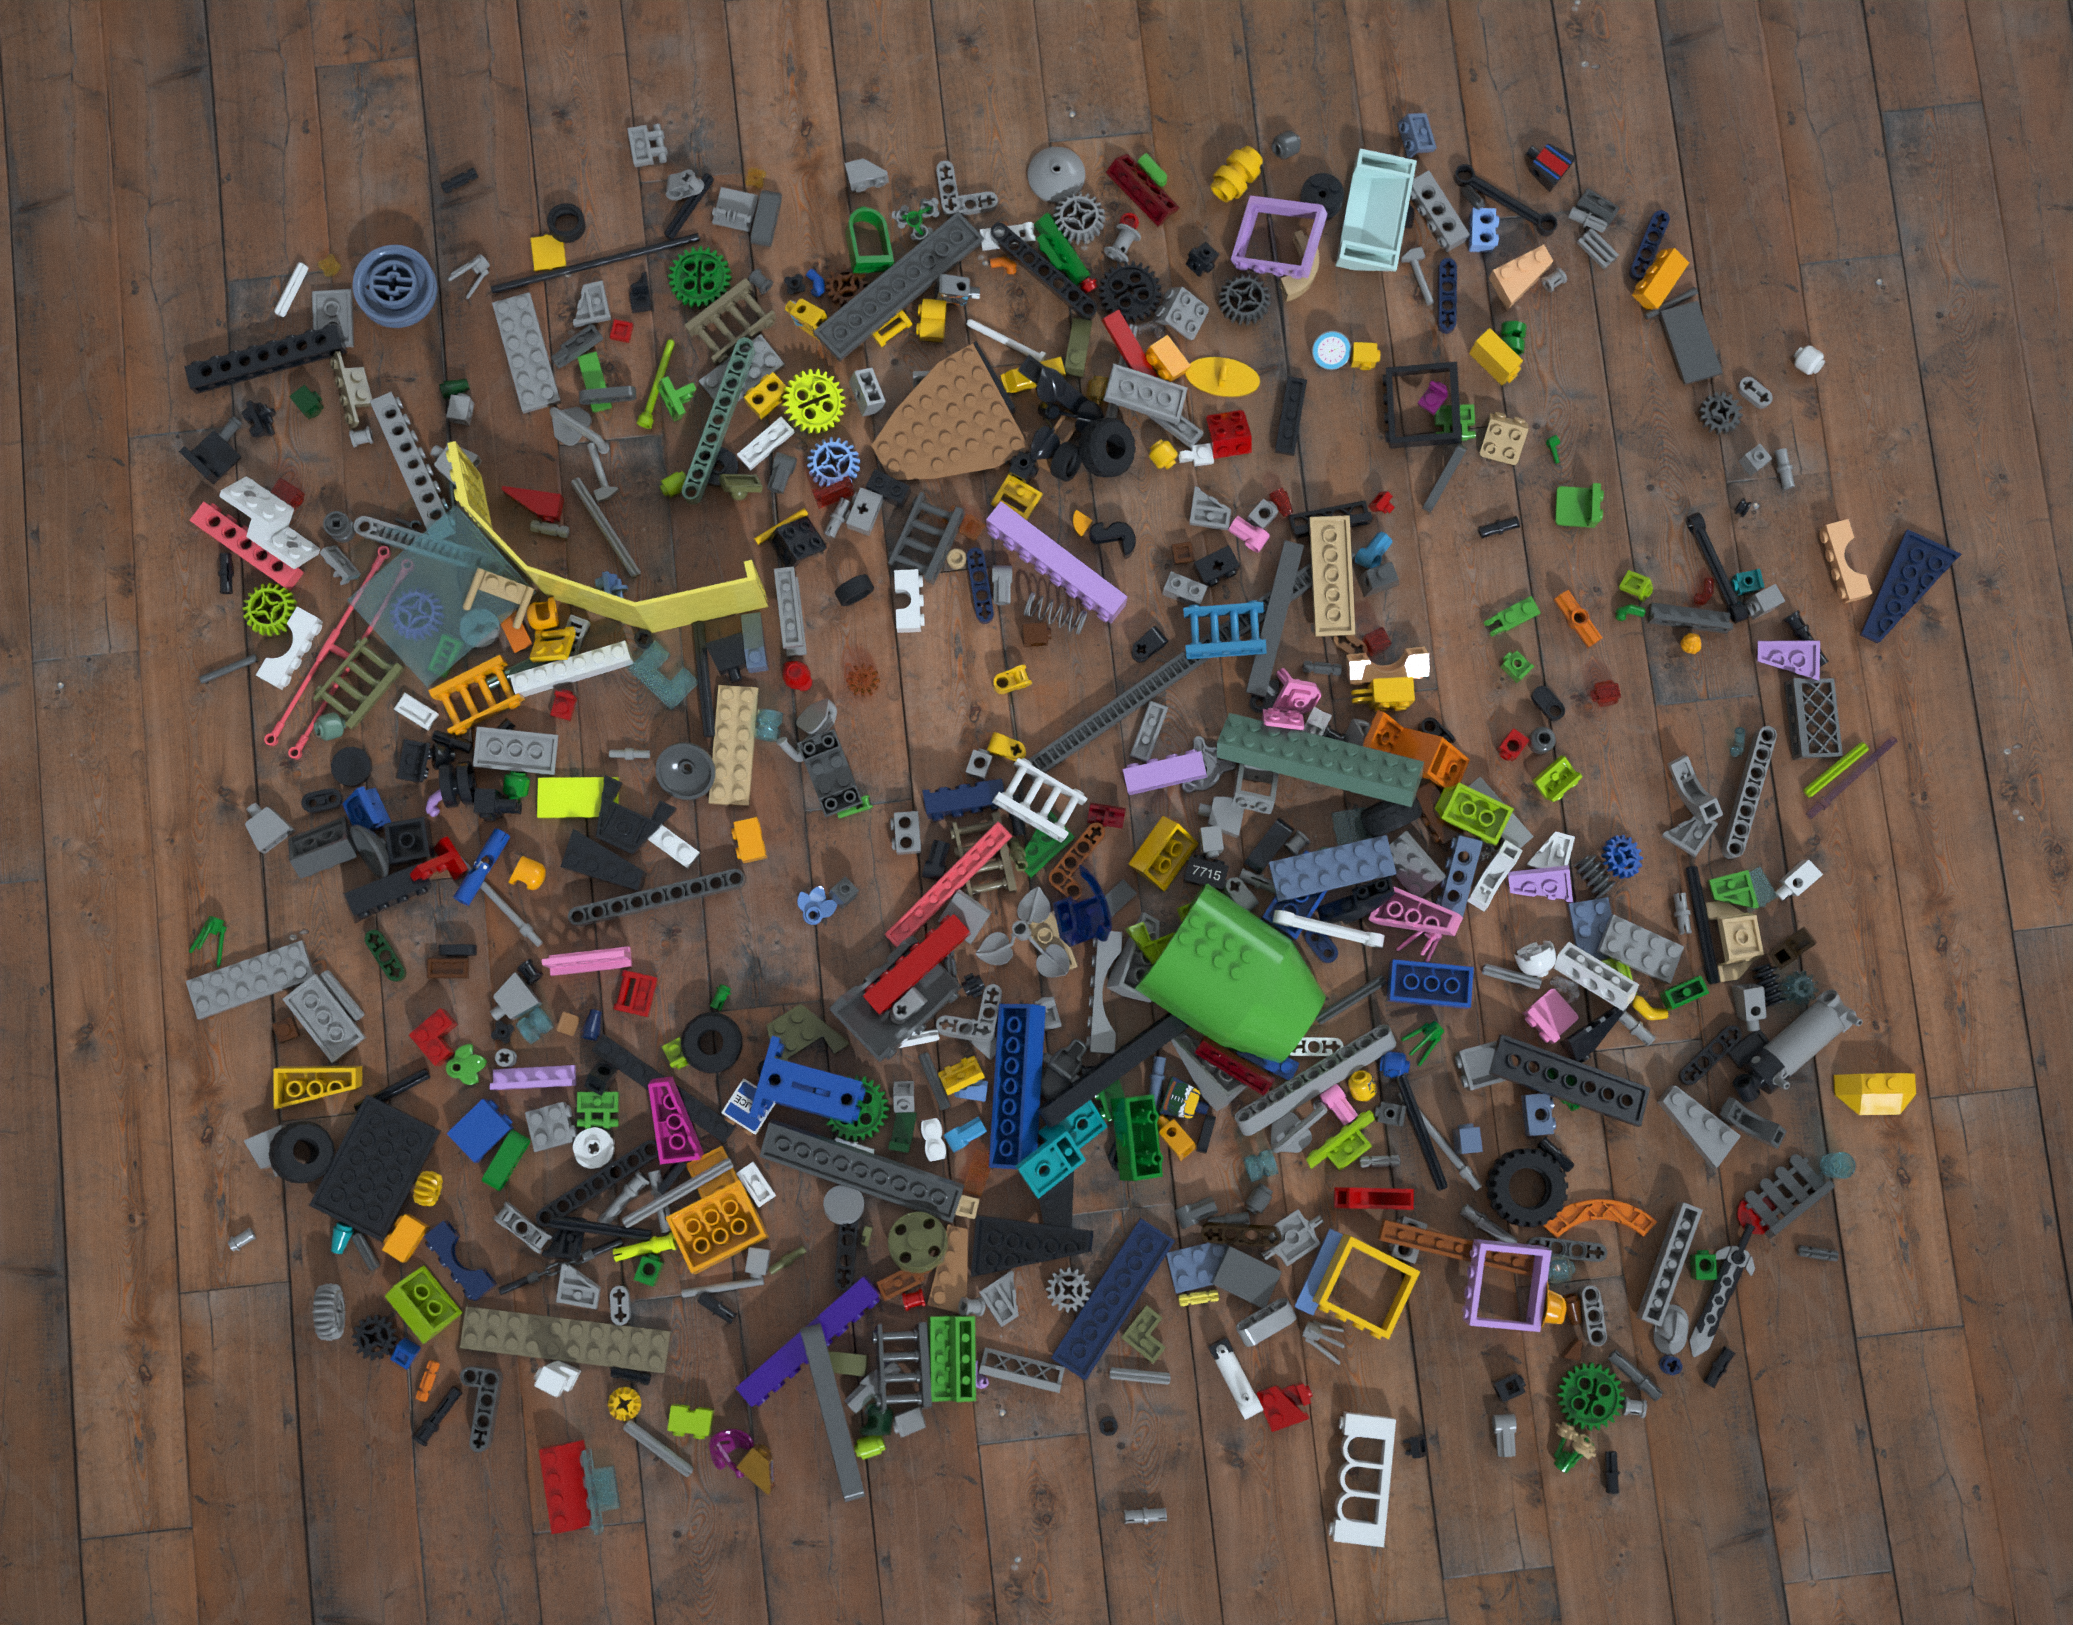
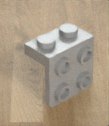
(1181, 312)

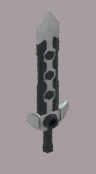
(1735, 1259)

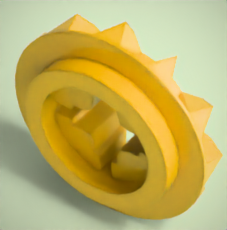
(633, 1406)

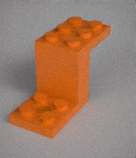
(1442, 761)

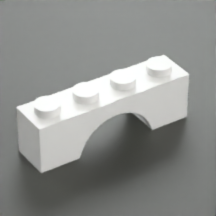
(279, 670)
(556, 1377)

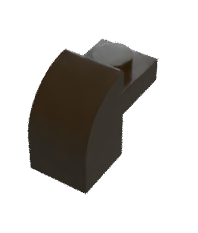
(1791, 947)

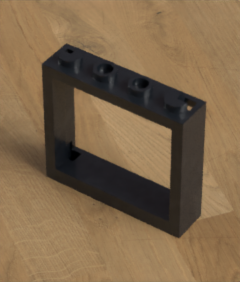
(1422, 440)

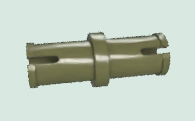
(1017, 854)

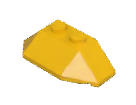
(1875, 1092)

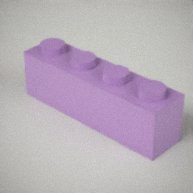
(1165, 772)

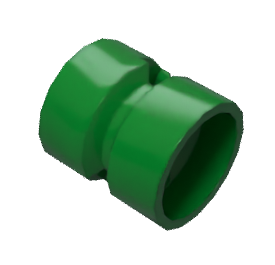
(1513, 335)

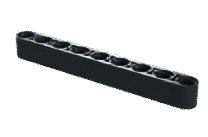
(1111, 1069)

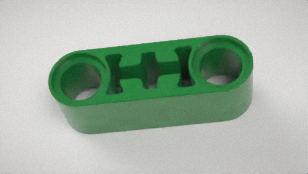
(506, 1160)

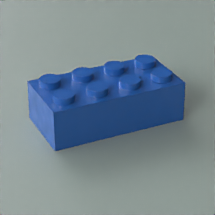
(1300, 906)
(1430, 984)

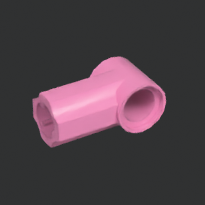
(1252, 536)
(1336, 1100)

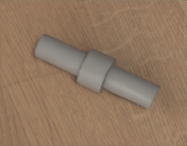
(629, 753)

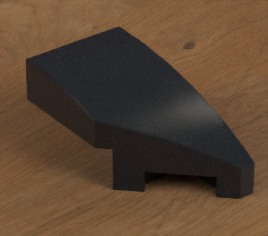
(640, 295)

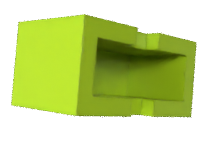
(688, 1421)

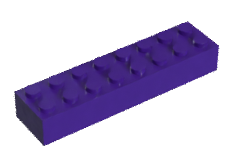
(790, 1357)

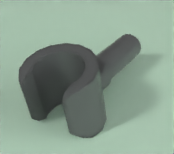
(409, 524)

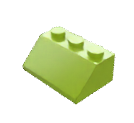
(423, 1304)

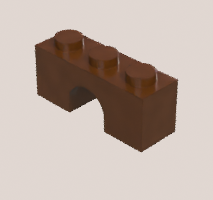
(1440, 830)

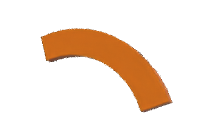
(1600, 1210)

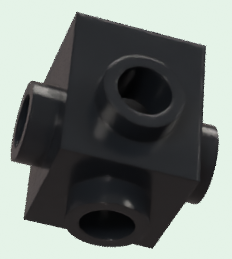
(1202, 259)
(1023, 467)

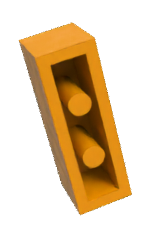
(1660, 278)

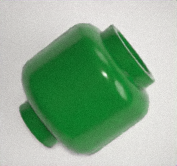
(516, 785)

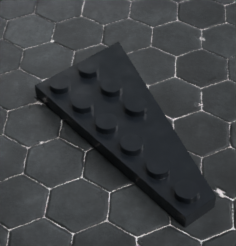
(1016, 1243)

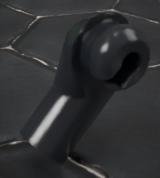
(1112, 1157)

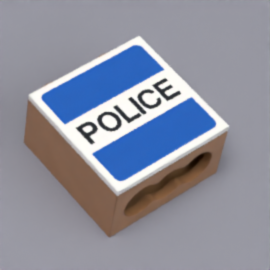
(739, 1107)

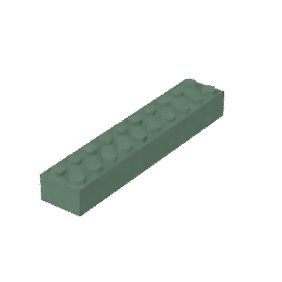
(1320, 759)

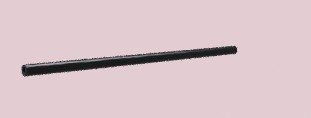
(595, 263)

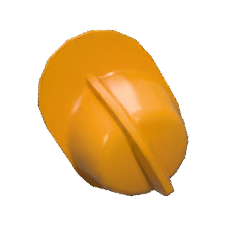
(1554, 1308)

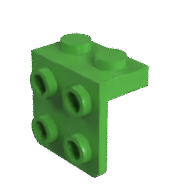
(1579, 506)

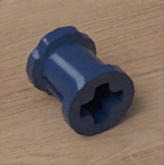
(1666, 1369)

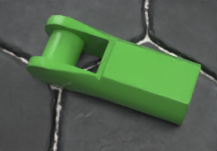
(1153, 170)
(865, 806)

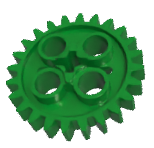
(681, 277)
(874, 1108)
(1609, 1401)

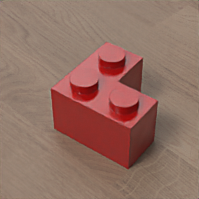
(430, 1036)

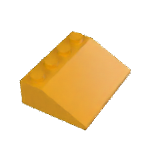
(717, 1227)

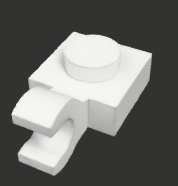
(1199, 454)

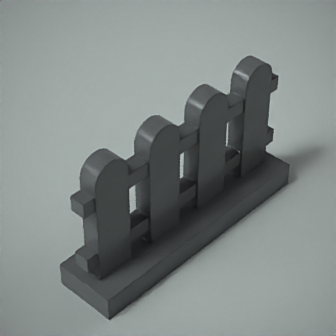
(1779, 1200)

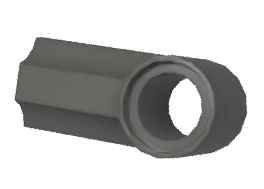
(782, 468)
(1193, 1213)

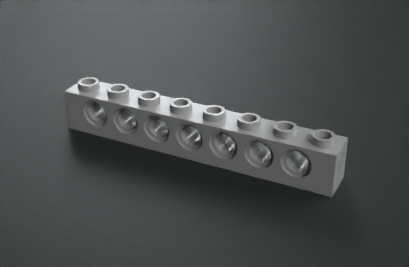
(383, 407)

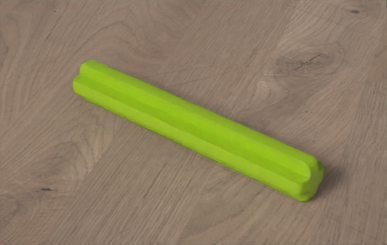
(1835, 769)

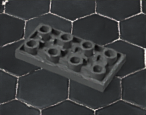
(1690, 343)

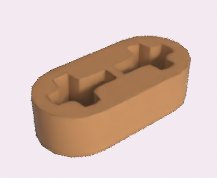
(1352, 640)

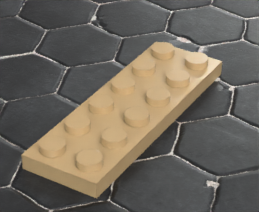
(1332, 576)
(734, 745)

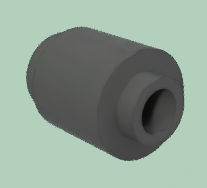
(1258, 1199)

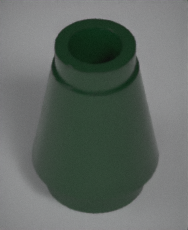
(453, 387)

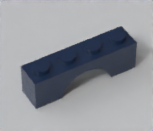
(444, 1240)

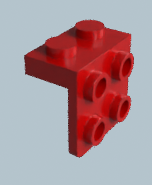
(1229, 434)

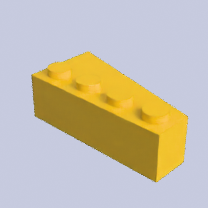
(308, 1083)

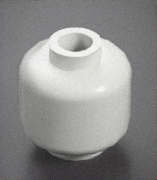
(1809, 360)

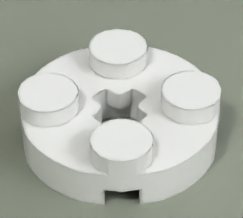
(582, 1150)

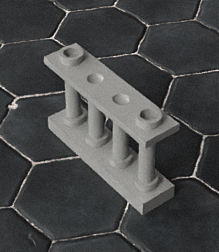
(790, 611)

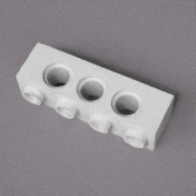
(1596, 976)

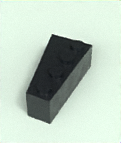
(384, 893)

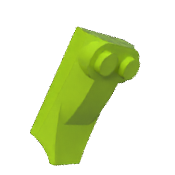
(1473, 812)

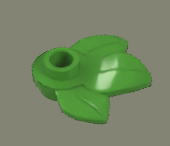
(468, 1063)

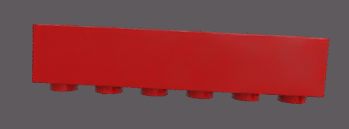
(917, 964)

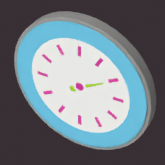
(1331, 350)

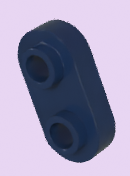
(1318, 947)

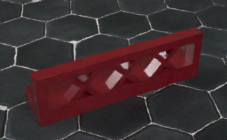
(1141, 190)
(1234, 1065)

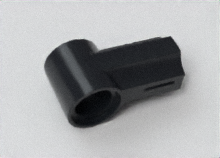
(935, 865)

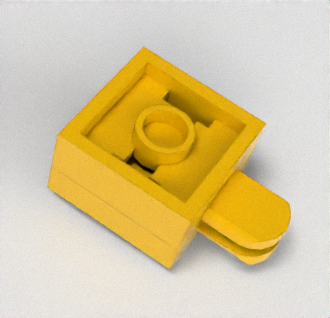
(1387, 694)

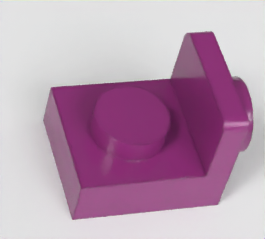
(1433, 397)

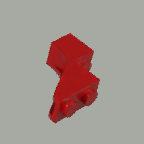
(1374, 1198)

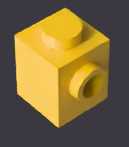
(1364, 355)

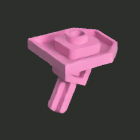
(1296, 694)

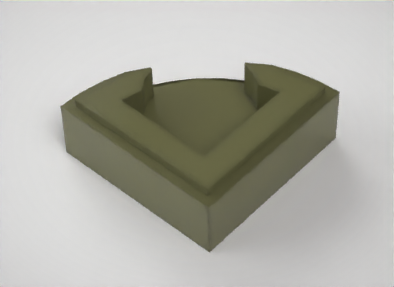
(867, 1232)

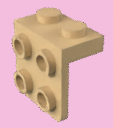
(1504, 438)

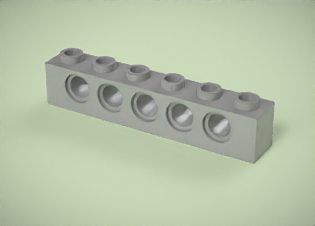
(1669, 1263)

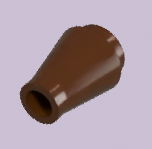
(1573, 1308)

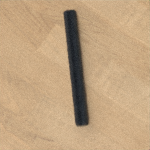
(600, 1228)

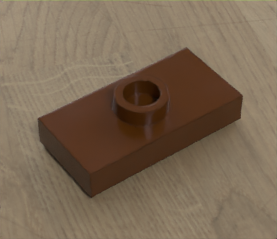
(448, 968)

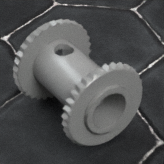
(1122, 243)

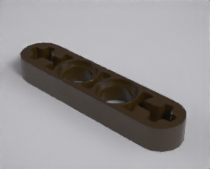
(1241, 1230)

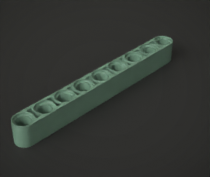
(718, 411)

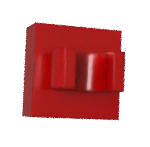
(1382, 503)

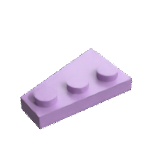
(1792, 655)
(1548, 882)

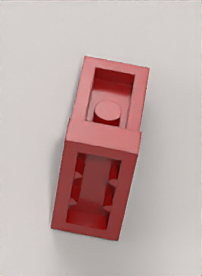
(448, 860)

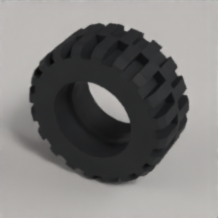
(1553, 1180)

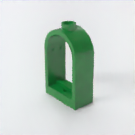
(869, 264)

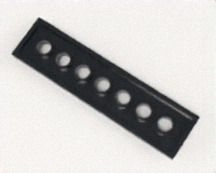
(1580, 1072)

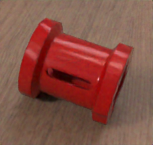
(913, 1299)

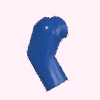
(818, 283)

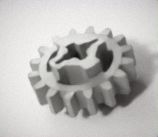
(1061, 1296)

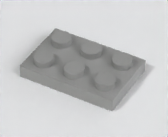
(1414, 866)

